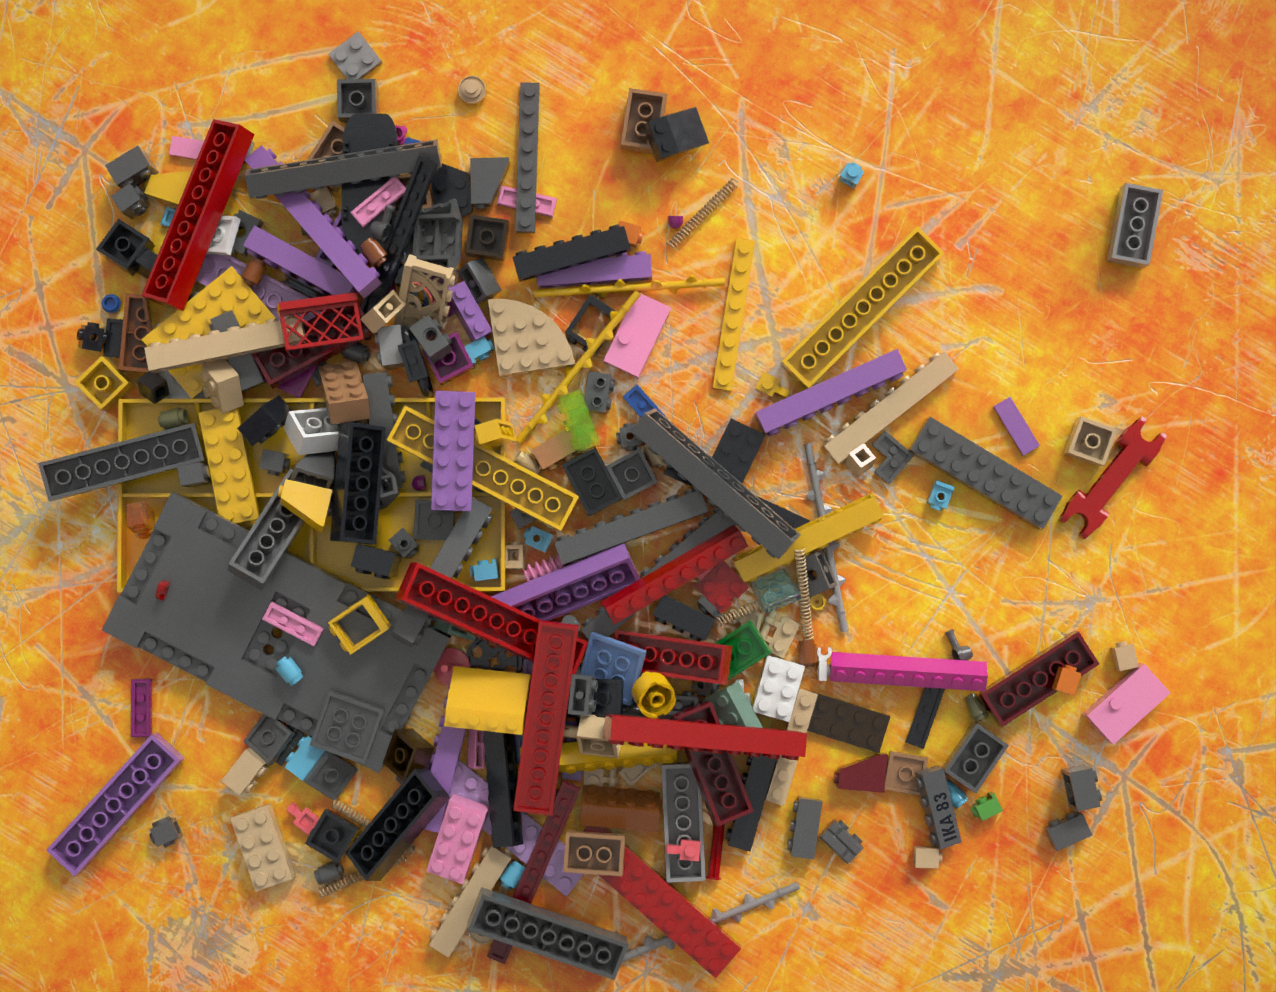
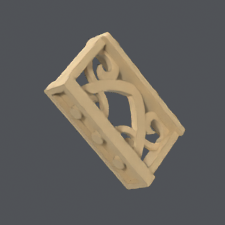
(412, 274)

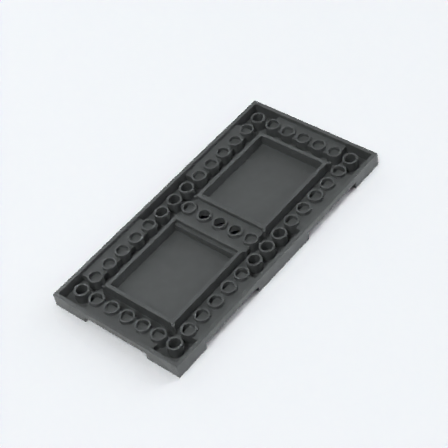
(218, 634)

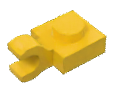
(769, 385)

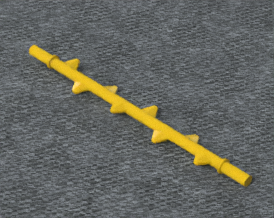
(620, 286)
(584, 362)

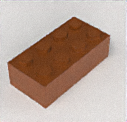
(620, 808)

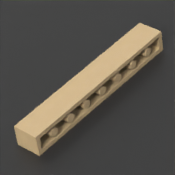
(220, 345)
(891, 407)

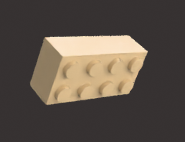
(263, 847)

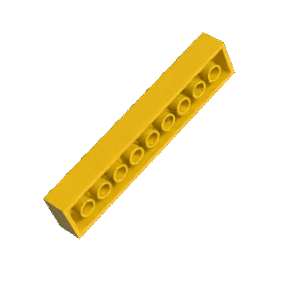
(862, 308)
(491, 473)

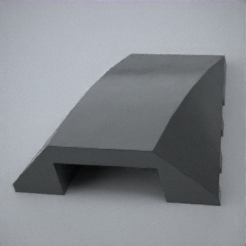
(437, 235)

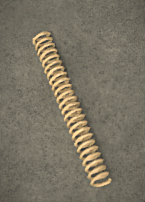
(686, 227)
(803, 595)
(757, 602)
(359, 819)
(353, 881)

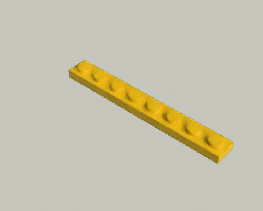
(733, 314)

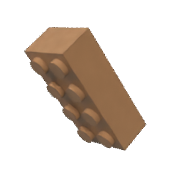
(344, 392)

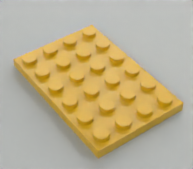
(220, 296)

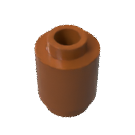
(373, 252)
(254, 272)
(807, 653)

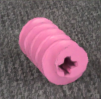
(544, 568)

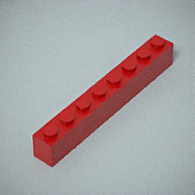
(674, 574)

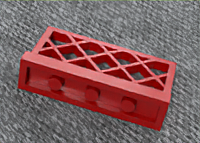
(320, 304)

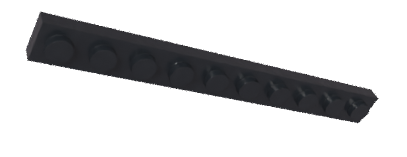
(402, 229)

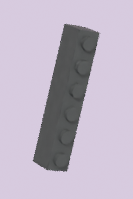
(381, 414)

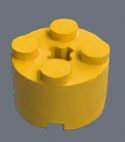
(653, 694)

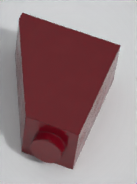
(864, 774)

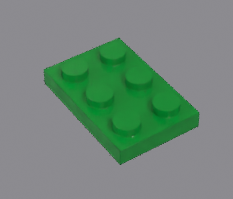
(747, 647)

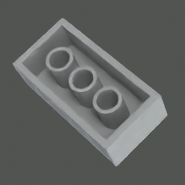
(1134, 225)

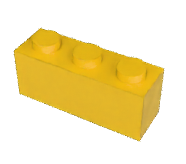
(494, 433)

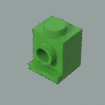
(986, 807)

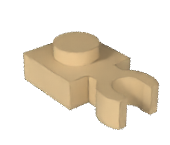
(755, 617)

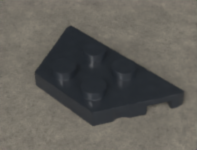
(451, 184)

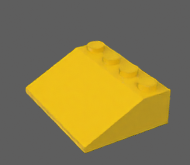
(487, 700)

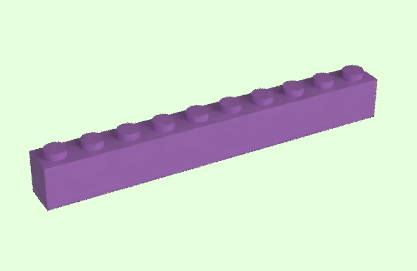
(322, 232)

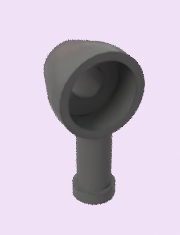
(382, 228)
(958, 652)

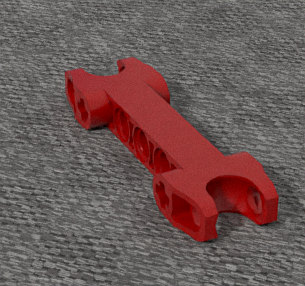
(1133, 451)

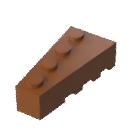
(136, 325)

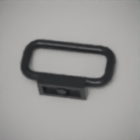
(414, 362)

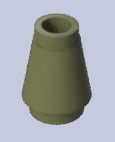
(976, 707)

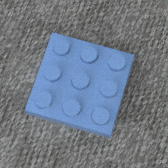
(614, 660)

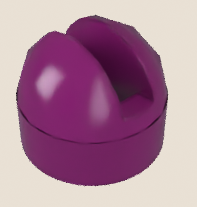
(675, 221)
(419, 483)

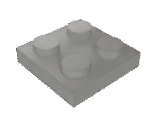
(355, 57)

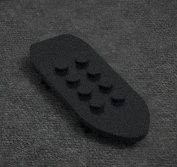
(364, 133)

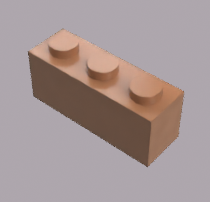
(554, 451)

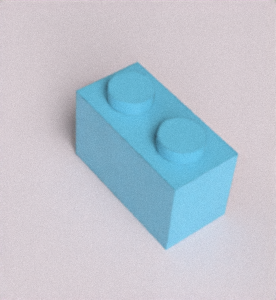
(304, 758)

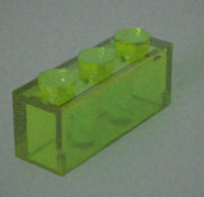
(578, 421)

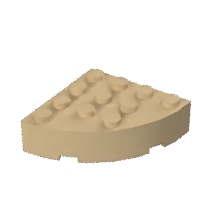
(526, 339)

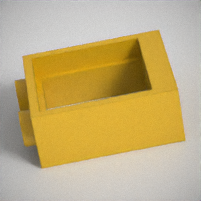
(376, 614)

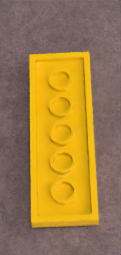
(229, 465)

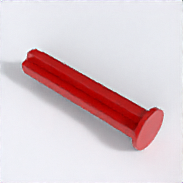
(716, 852)

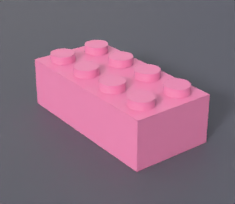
(458, 838)

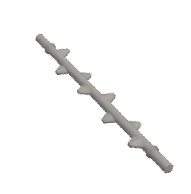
(815, 494)
(717, 916)

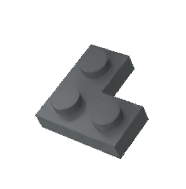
(896, 457)

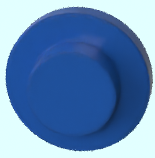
(111, 303)

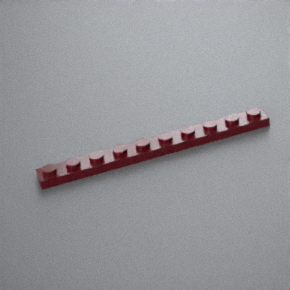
(540, 857)

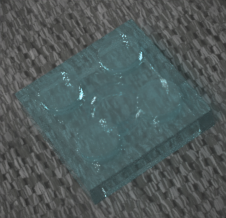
(775, 590)

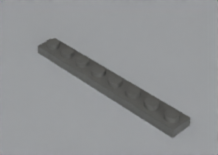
(527, 157)

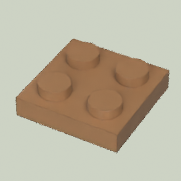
(901, 772)

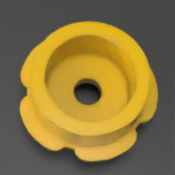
(822, 602)

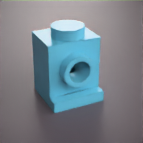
(851, 175)
(480, 349)
(939, 487)
(545, 538)
(485, 570)

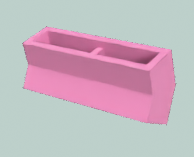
(472, 750)

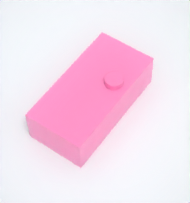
(637, 336)
(1126, 703)

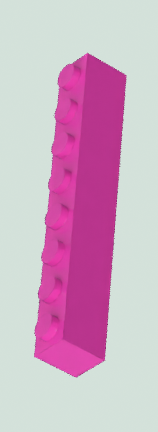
(908, 671)

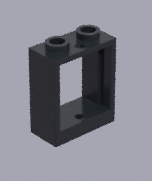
(598, 305)

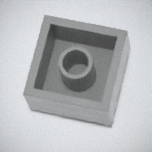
(388, 340)

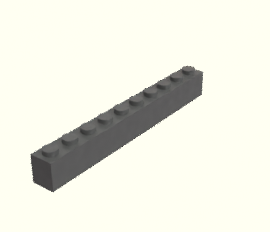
(339, 169)
(708, 528)

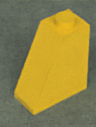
(167, 186)
(306, 502)

